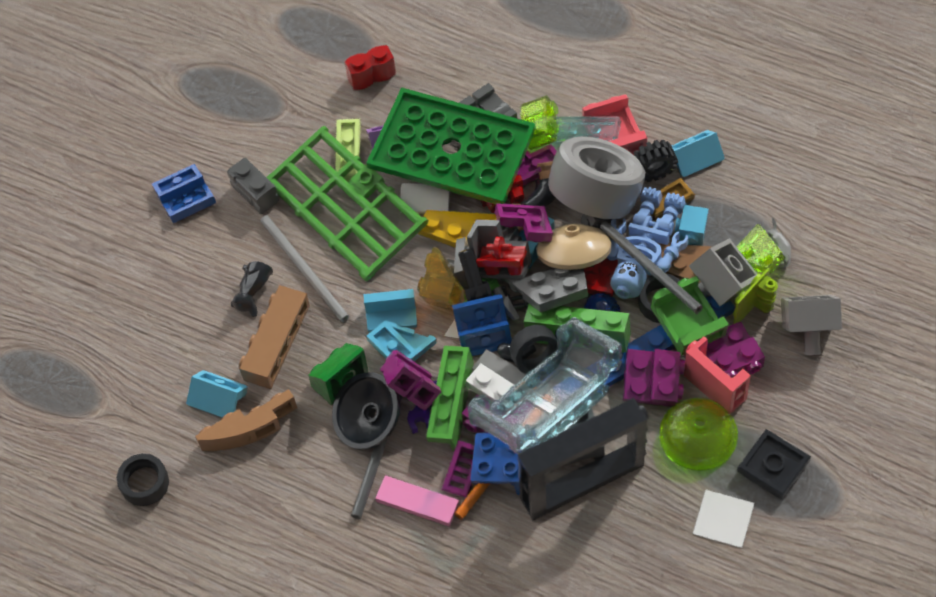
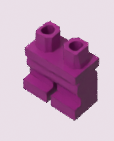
(410, 380)

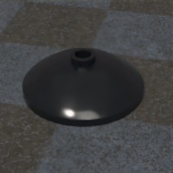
(356, 407)

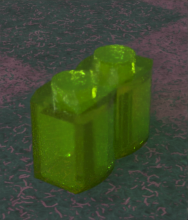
(543, 113)

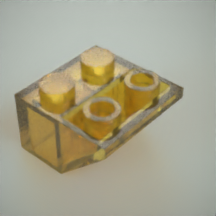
(439, 284)

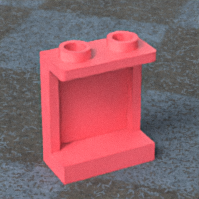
(629, 135)
(714, 381)

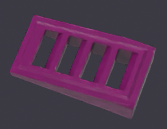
(465, 448)

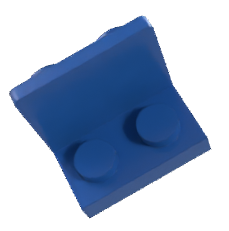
(494, 462)

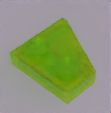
(760, 250)

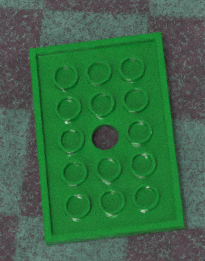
(423, 123)

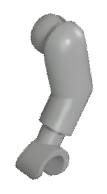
(781, 242)

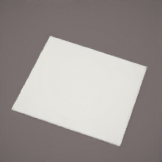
(723, 518)

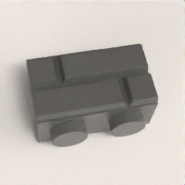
(253, 185)

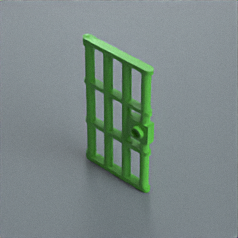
(359, 188)

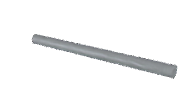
(304, 268)

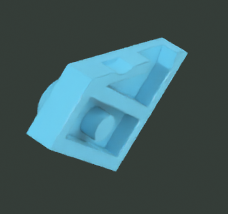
(391, 337)

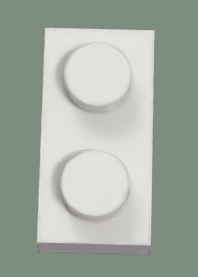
(487, 383)

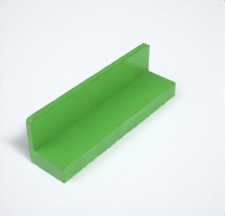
(447, 408)

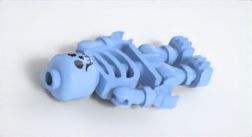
(629, 274)

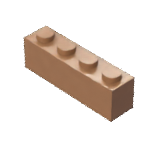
(274, 336)

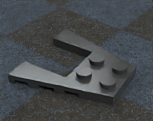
(551, 288)

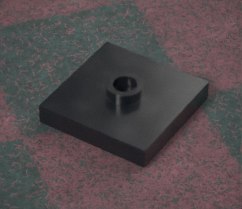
(773, 464)

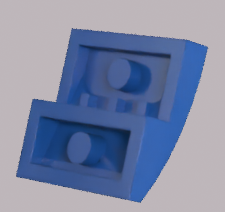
(183, 193)
(482, 324)

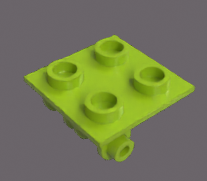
(760, 294)

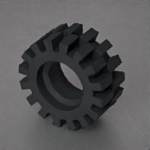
(657, 159)

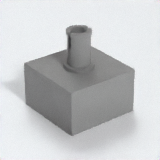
(723, 272)
(811, 316)

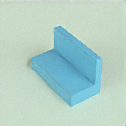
(698, 152)
(391, 306)
(214, 393)

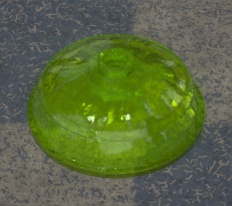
(694, 445)

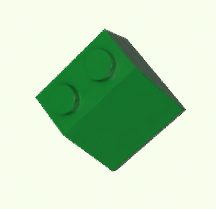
(337, 370)

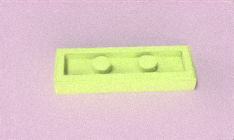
(348, 134)

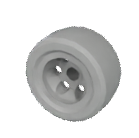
(596, 177)

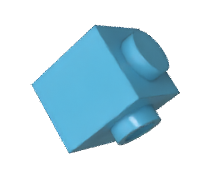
(692, 224)

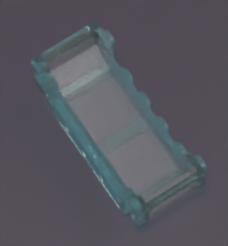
(554, 392)

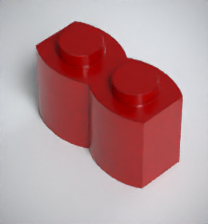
(370, 67)

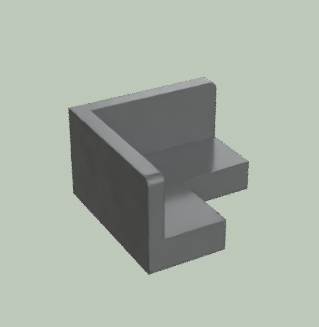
(484, 233)

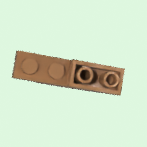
(240, 430)

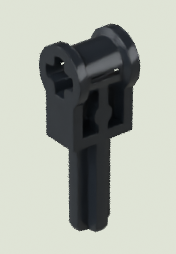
(476, 287)

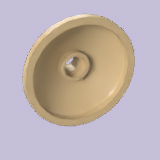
(574, 247)

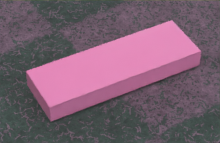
(417, 501)

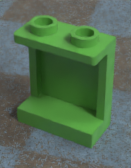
(681, 322)

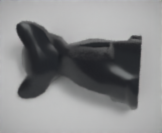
(253, 280)

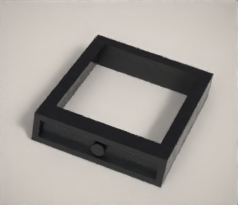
(575, 442)

